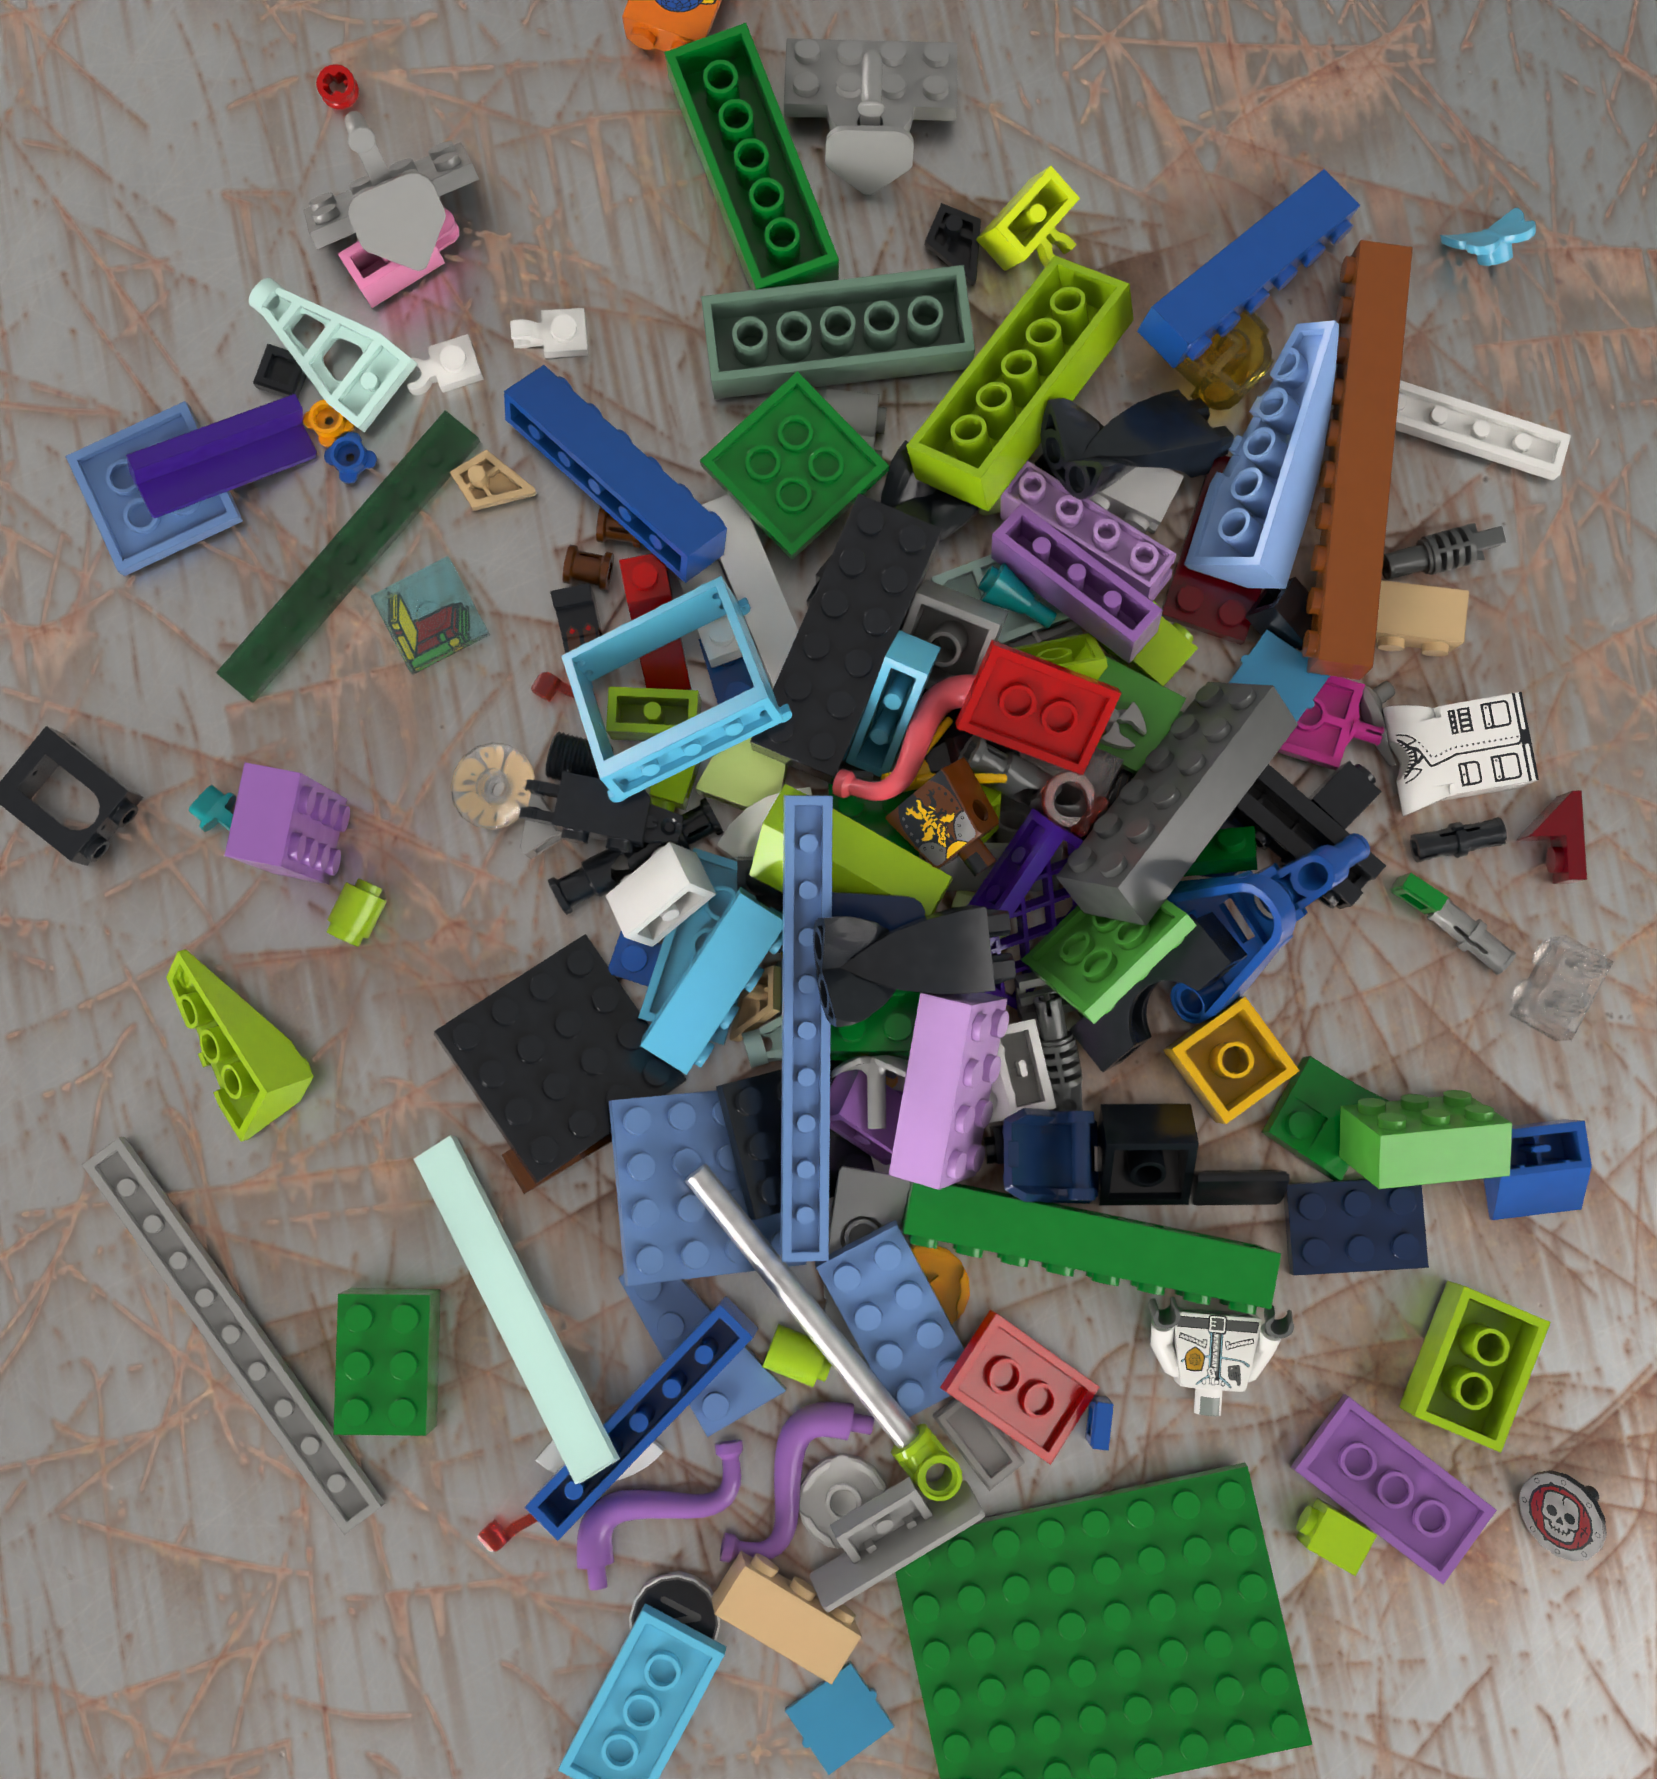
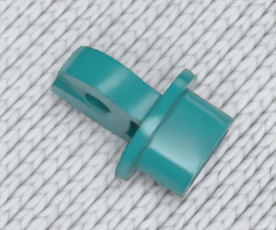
(213, 808)

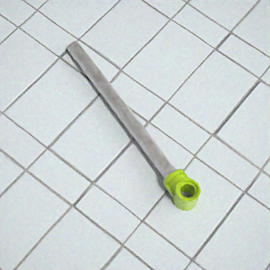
(914, 1445)

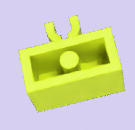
(1030, 222)

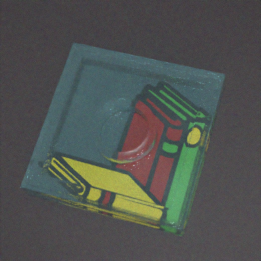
(430, 615)

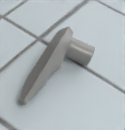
(1372, 713)

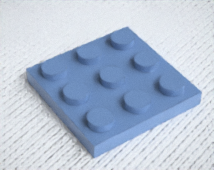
(118, 508)

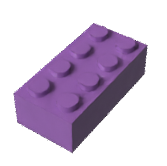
(287, 824)

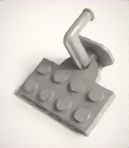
(870, 100)
(393, 208)

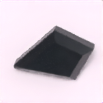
(954, 239)

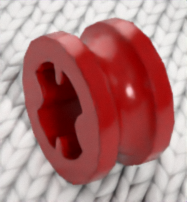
(337, 74)

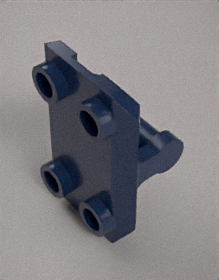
(1051, 1156)

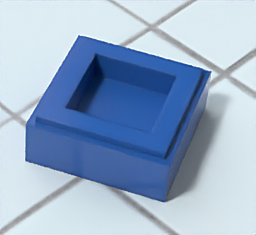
(1099, 1422)

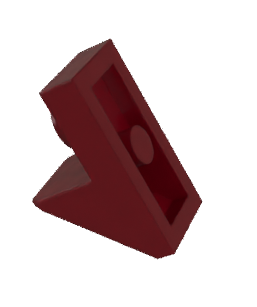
(1564, 827)

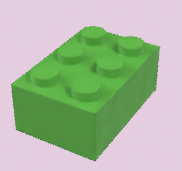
(1425, 1140)

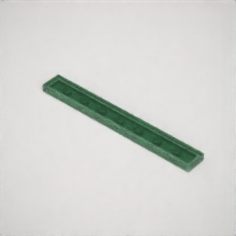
(348, 557)

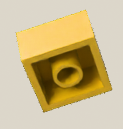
(1231, 1061)

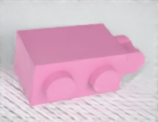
(383, 278)

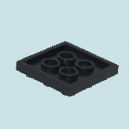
(754, 1130)

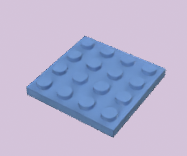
(660, 1218)

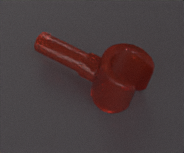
(548, 684)
(495, 1536)

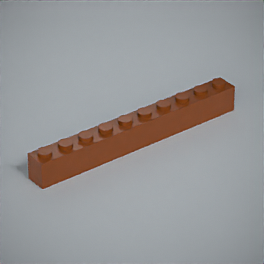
(1358, 462)

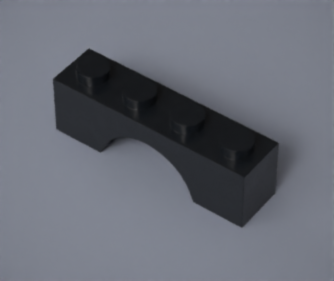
(1197, 962)

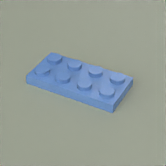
(893, 1316)

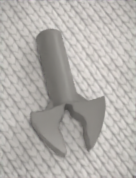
(1130, 716)

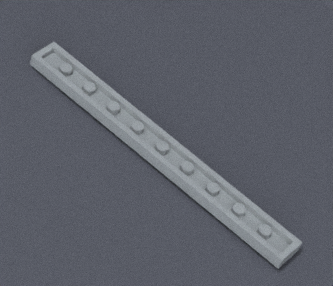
(234, 1334)

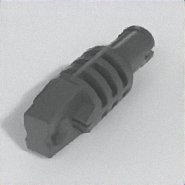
(1443, 551)
(1060, 1054)

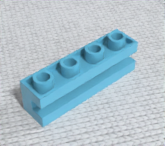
(714, 981)

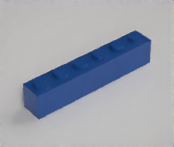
(1248, 268)
(615, 473)
(648, 1413)

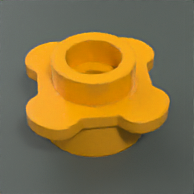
(316, 420)

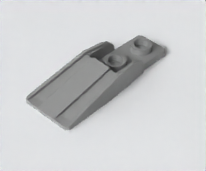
(860, 1206)

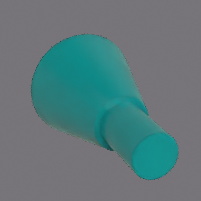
(1007, 591)

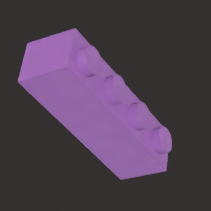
(1076, 583)

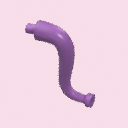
(807, 1423)
(609, 1511)

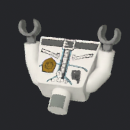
(1214, 1349)

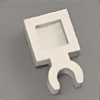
(450, 364)

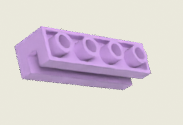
(1094, 529)

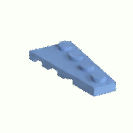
(670, 1314)

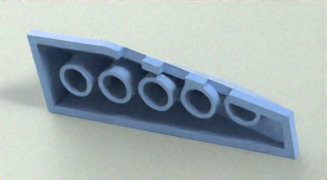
(1267, 489)

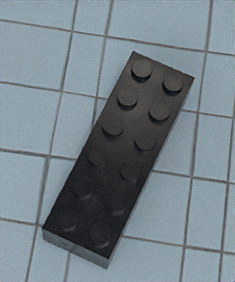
(847, 636)

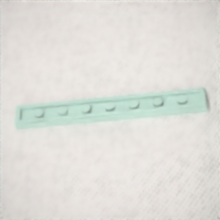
(516, 1310)

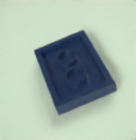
(1354, 1227)

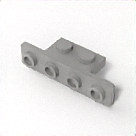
(888, 1536)

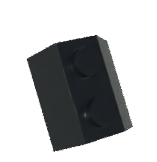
(1146, 1154)

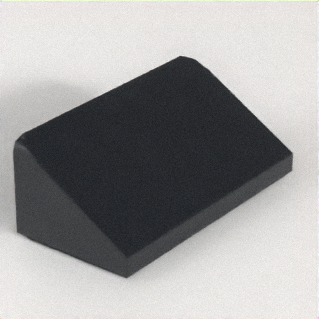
(1238, 1187)

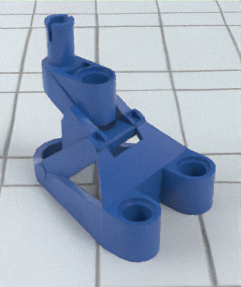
(1282, 893)

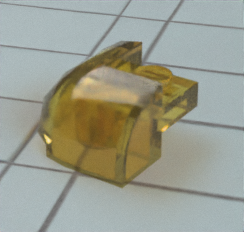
(1230, 364)

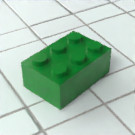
(387, 1361)

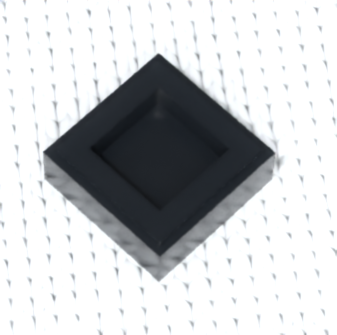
(279, 373)

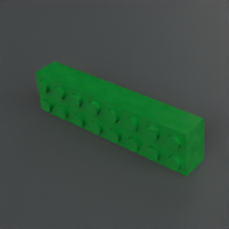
(1093, 1242)

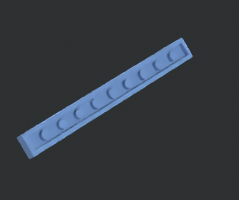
(805, 1031)

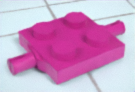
(1331, 725)

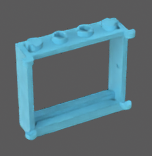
(694, 738)

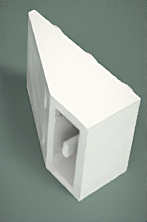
(1023, 1073)

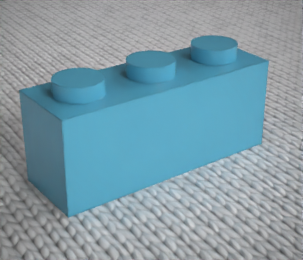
(892, 703)

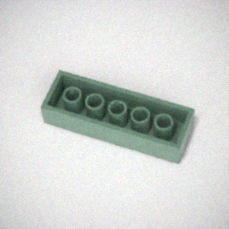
(839, 331)

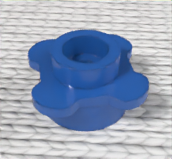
(344, 446)

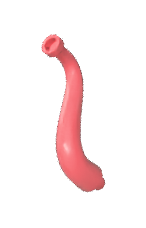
(928, 715)

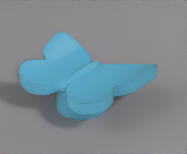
(1495, 243)

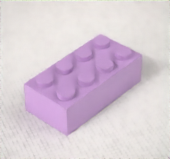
(948, 1088)

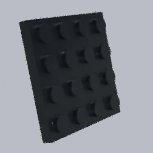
(554, 1055)

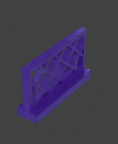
(1011, 878)

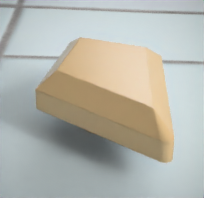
(490, 482)
(759, 1004)

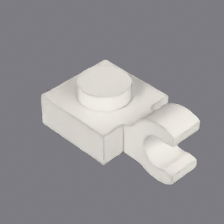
(560, 333)

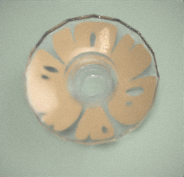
(475, 781)

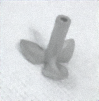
(876, 1070)

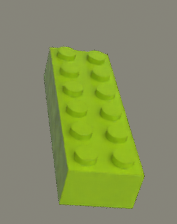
(1037, 354)

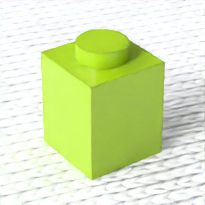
(1335, 1536)

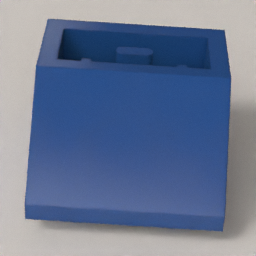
(1546, 1171)

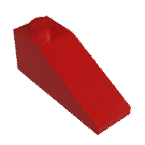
(647, 588)

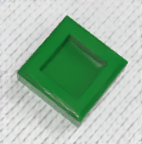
(1418, 893)

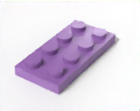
(1393, 1488)

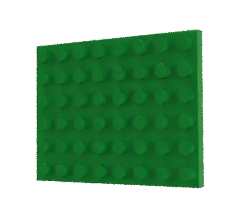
(1106, 1636)

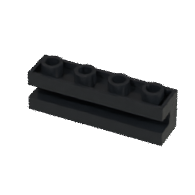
(1295, 826)

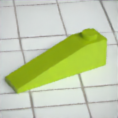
(860, 860)
(250, 1057)

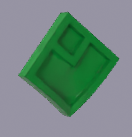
(1309, 1116)

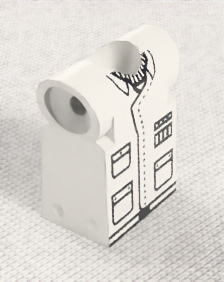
(1460, 749)

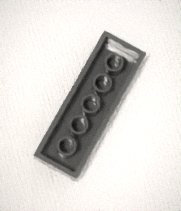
(1177, 801)

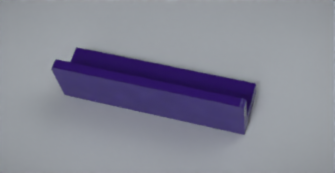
(221, 456)

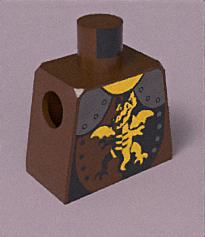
(948, 819)

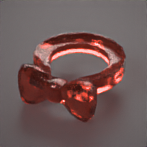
(1094, 803)

